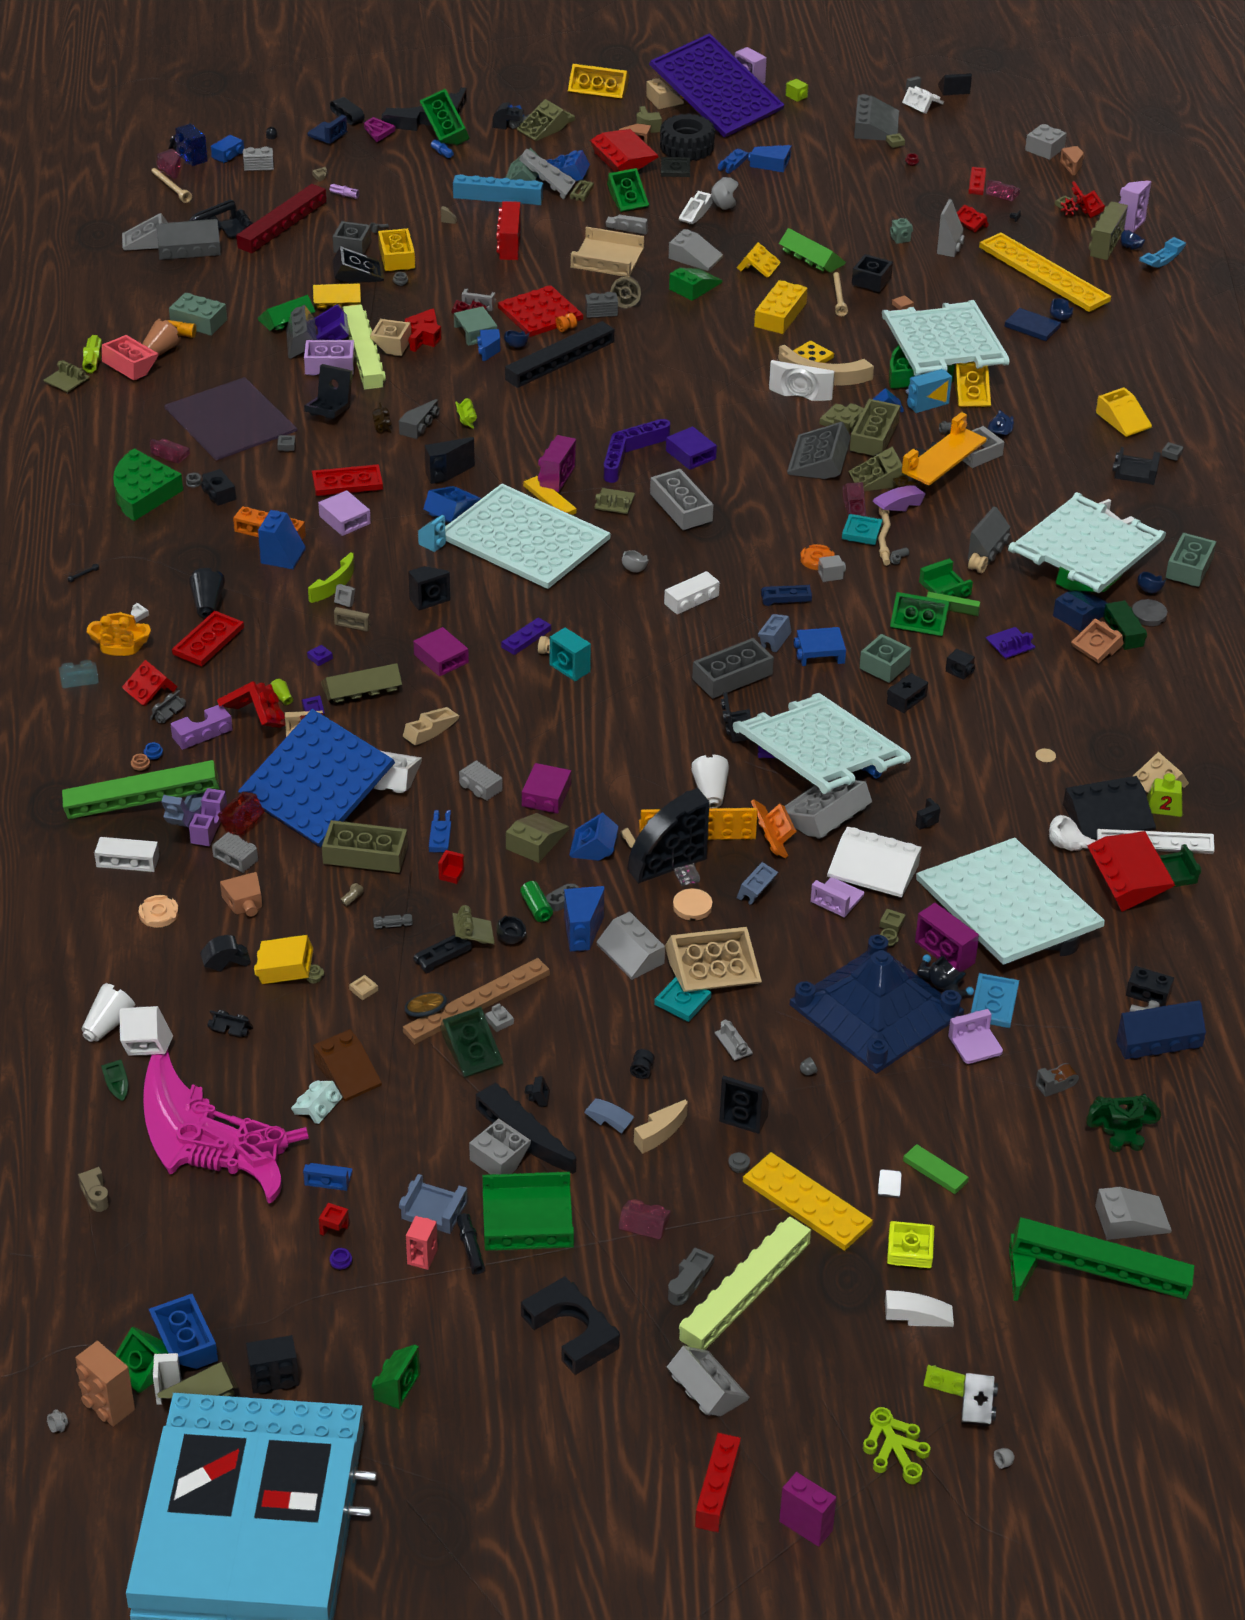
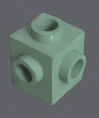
(901, 230)

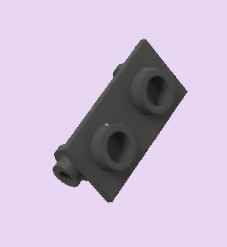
(162, 711)

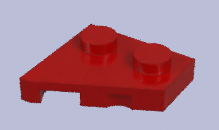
(424, 317)

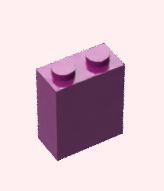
(441, 651)
(546, 788)
(807, 1509)

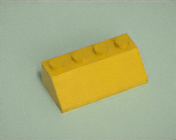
(598, 81)

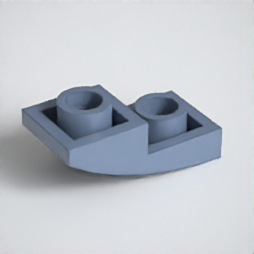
(605, 1111)

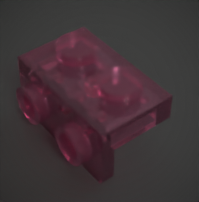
(643, 1218)

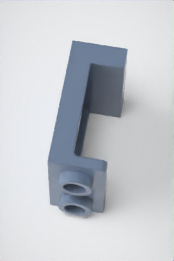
(433, 1203)

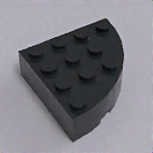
(672, 837)

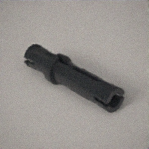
(468, 1236)

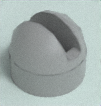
(1003, 1457)

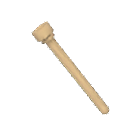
(184, 195)
(841, 308)

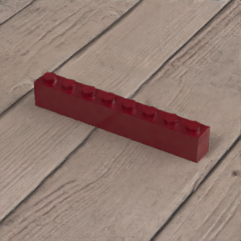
(281, 218)

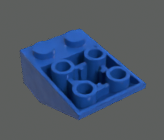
(573, 164)

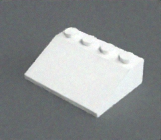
(400, 774)
(874, 861)

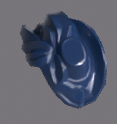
(1131, 240)
(1001, 424)

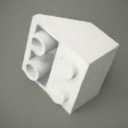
(144, 1031)

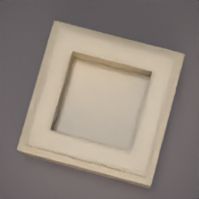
(363, 987)

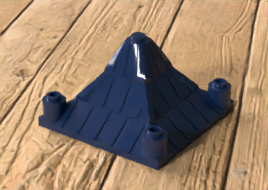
(876, 1007)

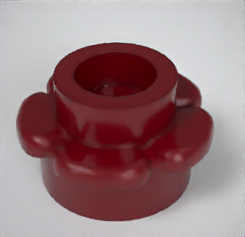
(912, 159)

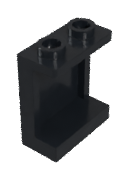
(1136, 468)

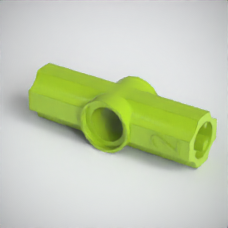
(92, 354)

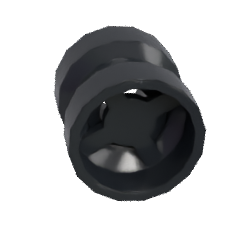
(642, 1063)

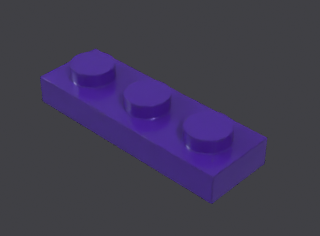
(526, 636)

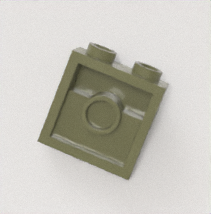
(840, 413)

